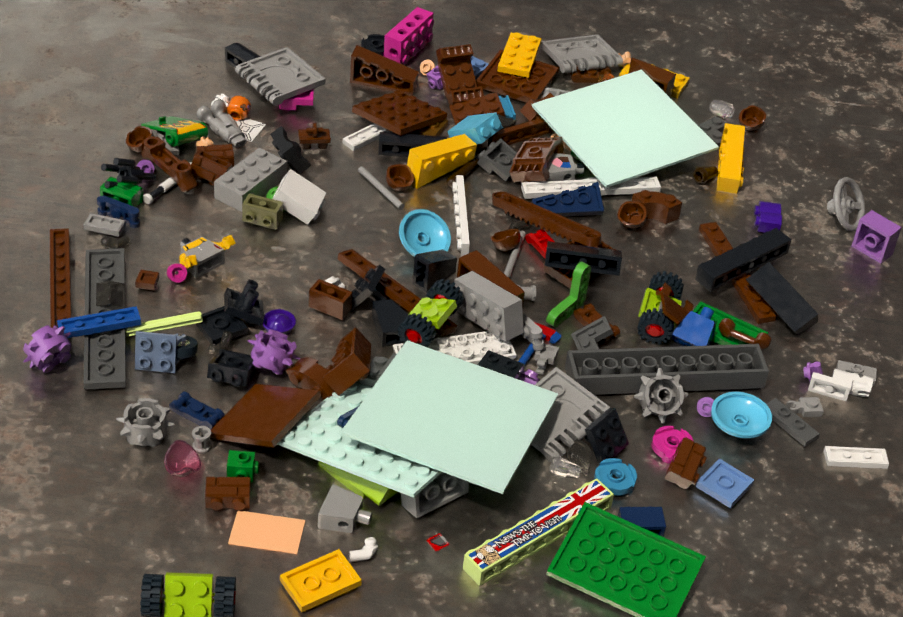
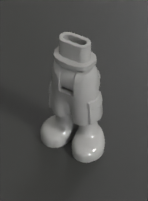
(221, 123)

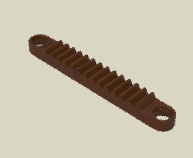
(546, 219)

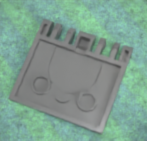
(584, 51)
(280, 75)
(565, 416)

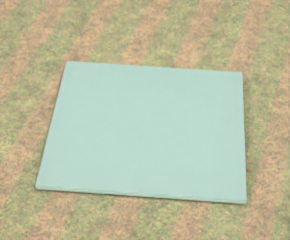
(624, 127)
(451, 416)
(321, 439)

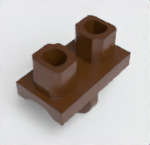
(314, 135)

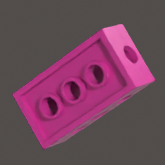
(409, 36)

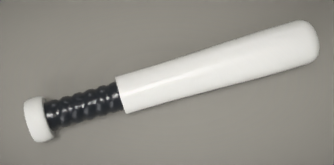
(162, 188)

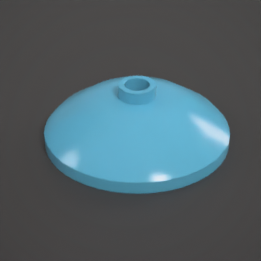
(428, 228)
(741, 414)

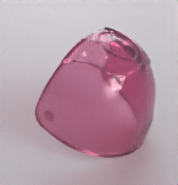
(181, 459)

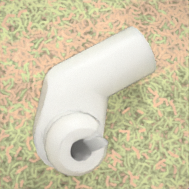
(366, 552)

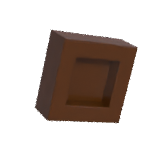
(147, 279)

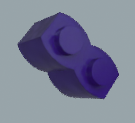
(767, 216)

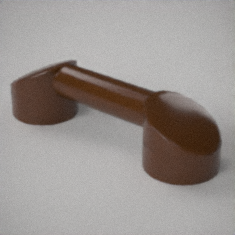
(727, 329)

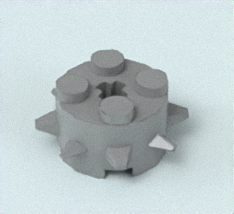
(665, 385)
(145, 422)

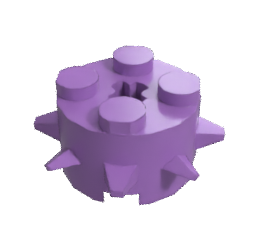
(48, 348)
(273, 351)

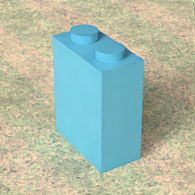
(477, 127)

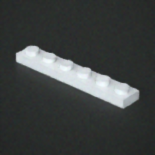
(461, 219)

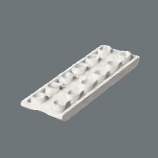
(470, 346)

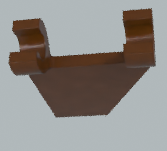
(670, 307)

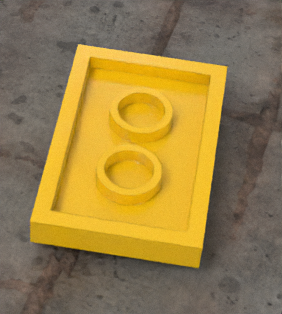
(320, 580)

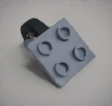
(162, 351)

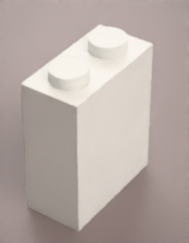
(300, 197)

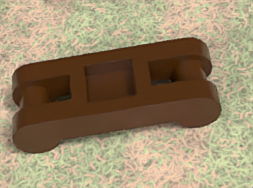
(588, 76)
(589, 310)

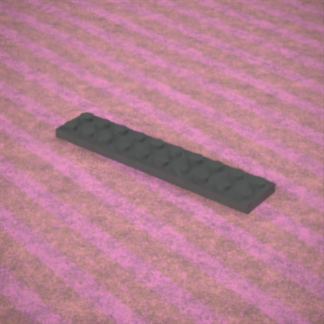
(104, 350)

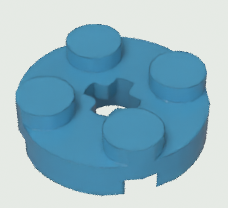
(626, 474)

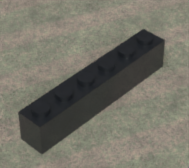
(743, 259)

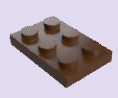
(482, 105)

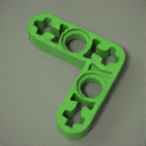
(575, 299)

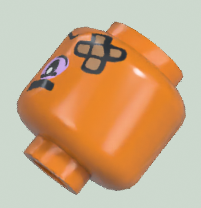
(239, 108)

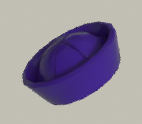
(279, 320)

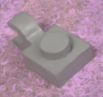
(545, 357)

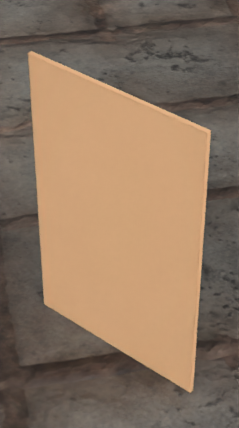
(266, 532)

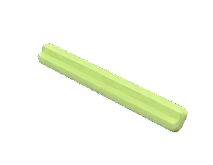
(166, 323)

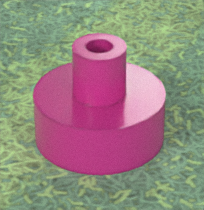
(181, 272)

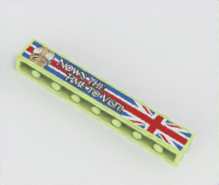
(533, 533)

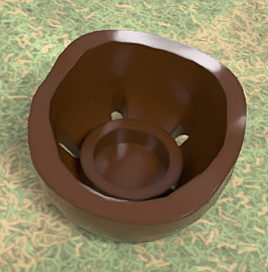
(752, 118)
(136, 138)
(399, 183)
(635, 218)
(506, 239)

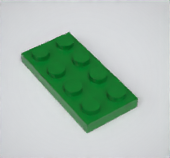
(740, 326)

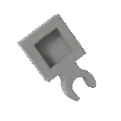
(807, 406)

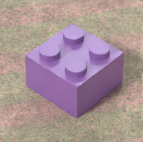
(876, 236)

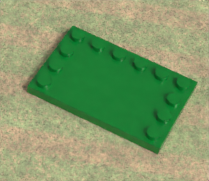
(625, 564)

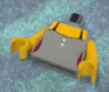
(203, 255)

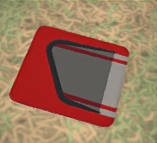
(437, 542)

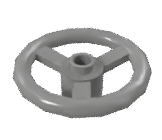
(845, 204)

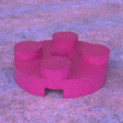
(661, 440)

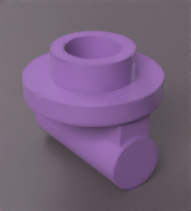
(146, 165)
(812, 367)
(529, 377)
(704, 406)

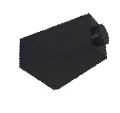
(432, 267)
(387, 318)

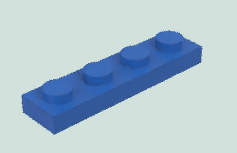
(101, 322)

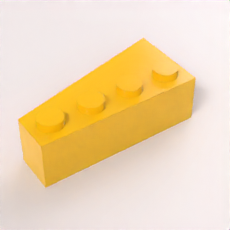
(439, 158)
(731, 159)

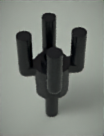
(126, 172)

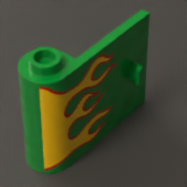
(179, 130)

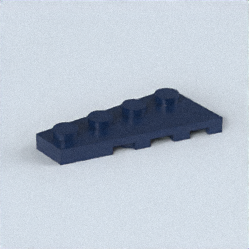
(577, 202)

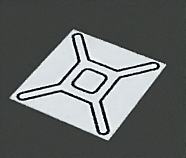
(250, 128)

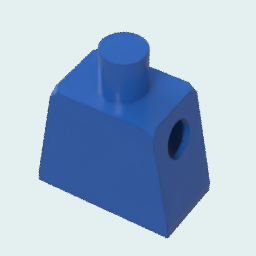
(695, 329)

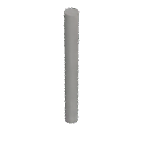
(381, 188)
(513, 257)

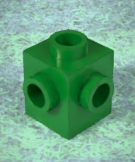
(242, 464)

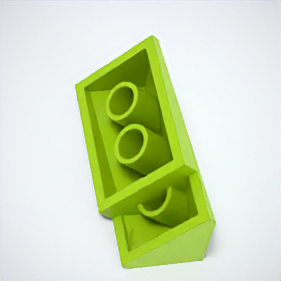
(359, 485)

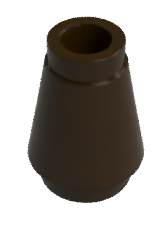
(704, 174)

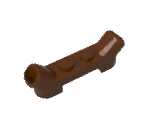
(180, 171)

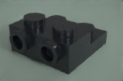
(231, 368)

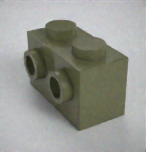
(262, 211)

